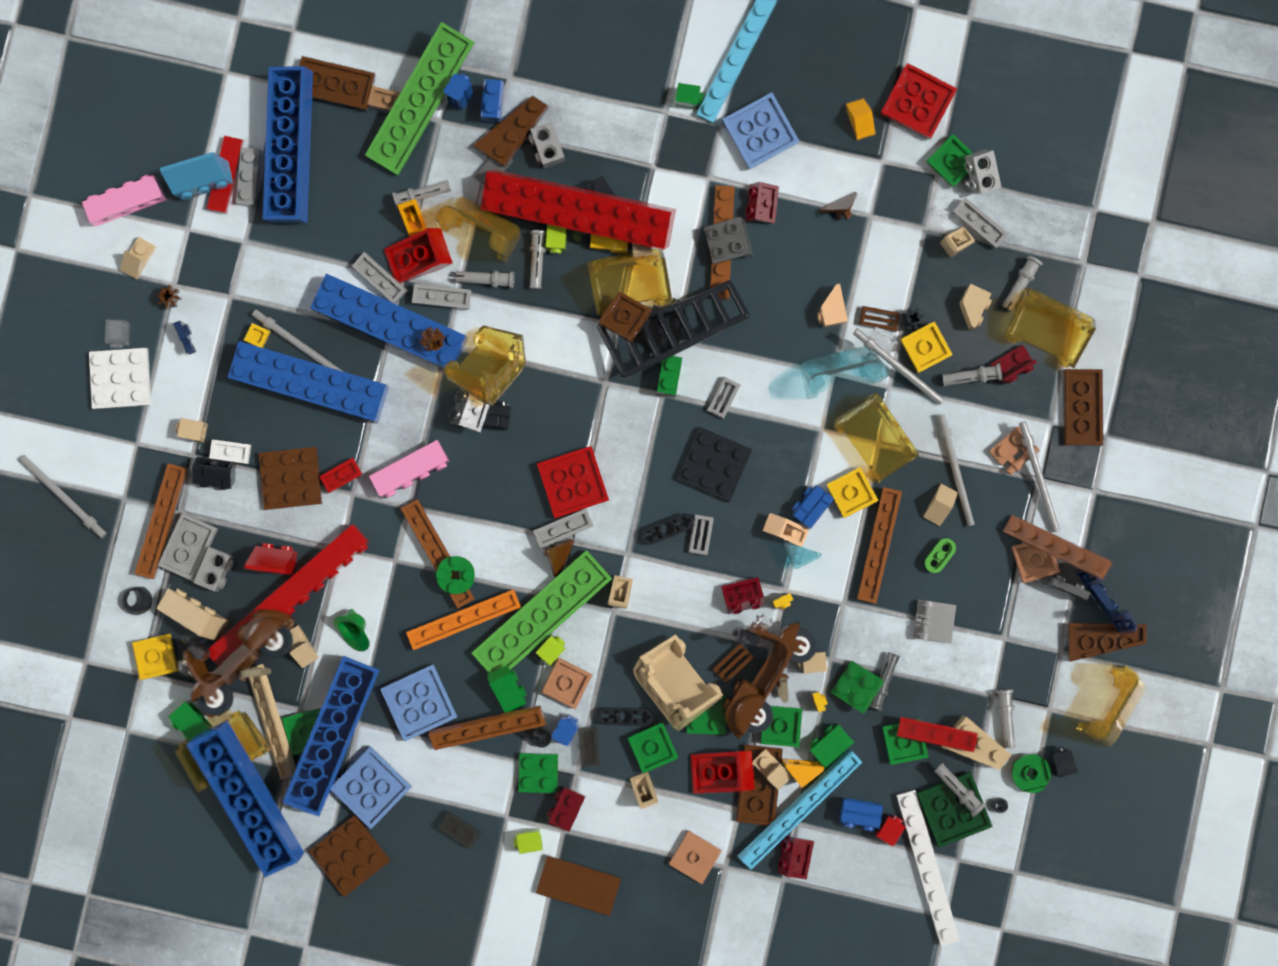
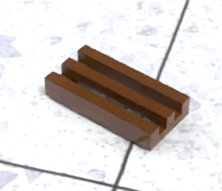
(880, 311)
(735, 671)

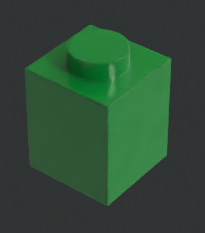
(688, 96)

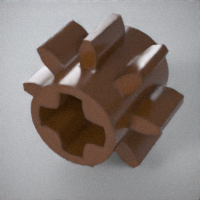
(171, 301)
(432, 339)

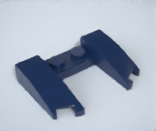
(1120, 619)

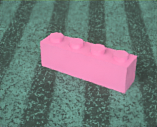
(124, 200)
(409, 469)

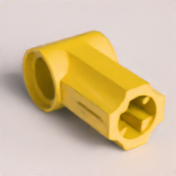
(606, 243)

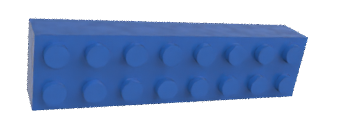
(287, 144)
(384, 321)
(308, 382)
(331, 736)
(245, 798)

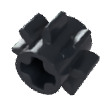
(916, 317)

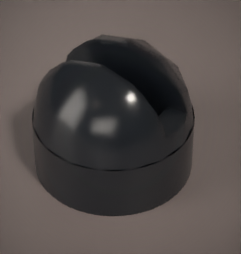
(999, 800)

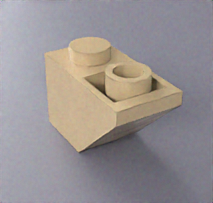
(973, 305)

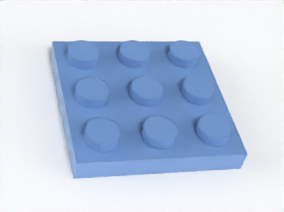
(760, 131)
(419, 703)
(371, 787)

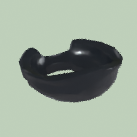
(143, 607)

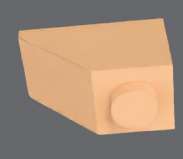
(833, 310)
(785, 530)

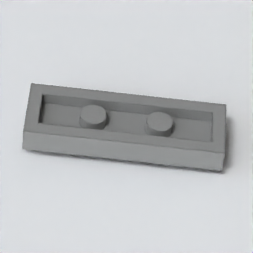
(248, 176)
(980, 223)
(379, 278)
(441, 296)
(563, 528)

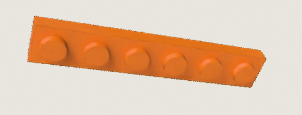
(463, 619)

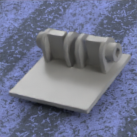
(934, 621)

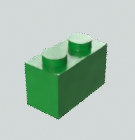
(669, 376)
(506, 688)
(189, 720)
(830, 745)

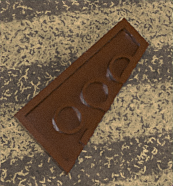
(510, 133)
(1095, 639)

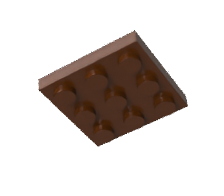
(290, 478)
(350, 855)

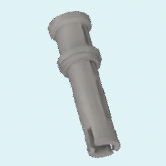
(421, 193)
(537, 247)
(1025, 276)
(494, 278)
(981, 374)
(1006, 708)
(965, 796)

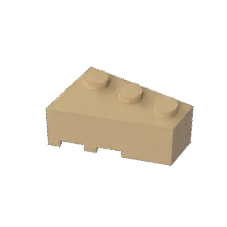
(192, 614)
(986, 750)

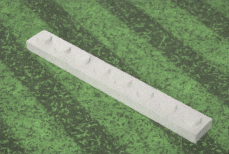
(927, 867)

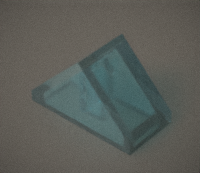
(799, 555)

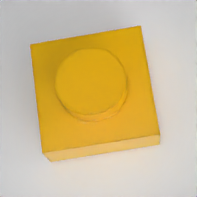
(257, 335)
(783, 601)
(819, 701)

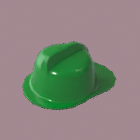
(352, 629)

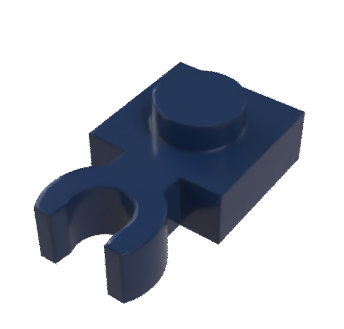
(184, 332)

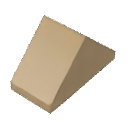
(957, 241)
(940, 505)
(620, 591)
(644, 790)

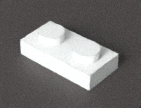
(230, 451)

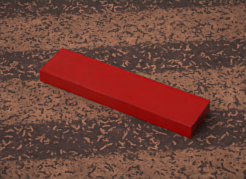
(230, 151)
(937, 734)

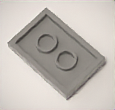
(187, 546)

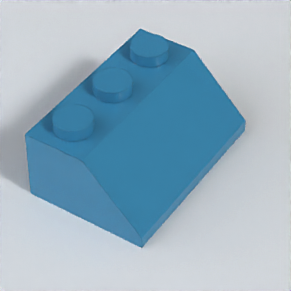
(197, 175)

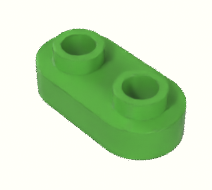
(939, 555)

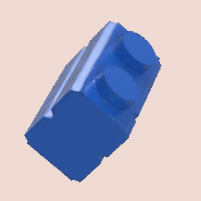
(459, 91)
(492, 101)
(812, 507)
(565, 730)
(861, 813)

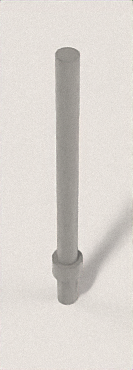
(270, 324)
(870, 343)
(946, 434)
(1028, 441)
(89, 521)

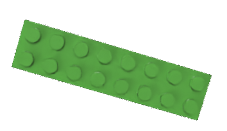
(419, 98)
(542, 614)

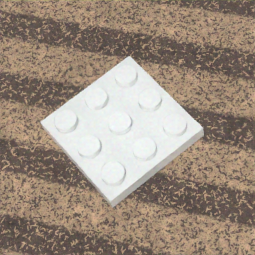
(120, 378)

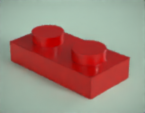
(341, 475)

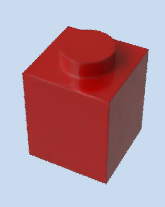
(890, 829)

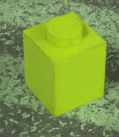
(556, 239)
(551, 649)
(528, 841)

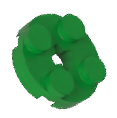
(466, 576)
(1037, 764)

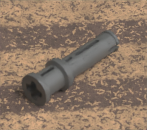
(886, 675)

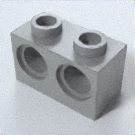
(550, 144)
(987, 170)
(209, 567)

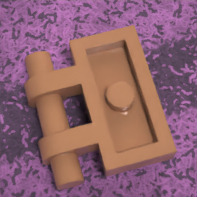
(1009, 447)

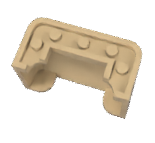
(674, 683)

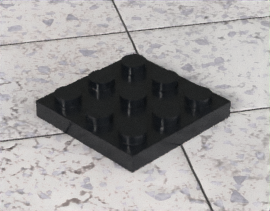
(714, 464)

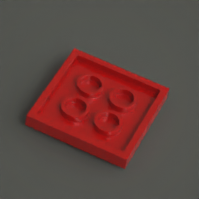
(918, 101)
(573, 482)

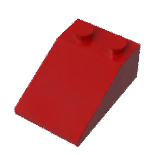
(418, 255)
(272, 560)
(722, 772)

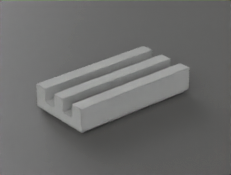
(716, 412)
(698, 551)

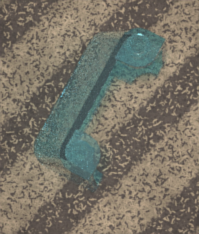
(815, 370)

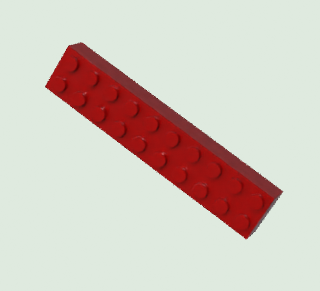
(578, 209)

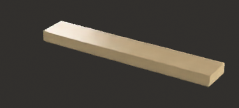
(273, 725)

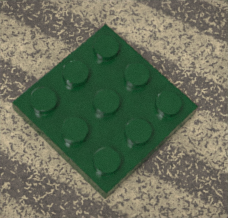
(947, 816)

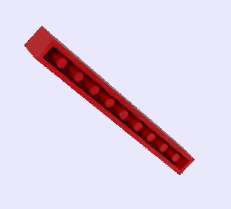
(299, 586)

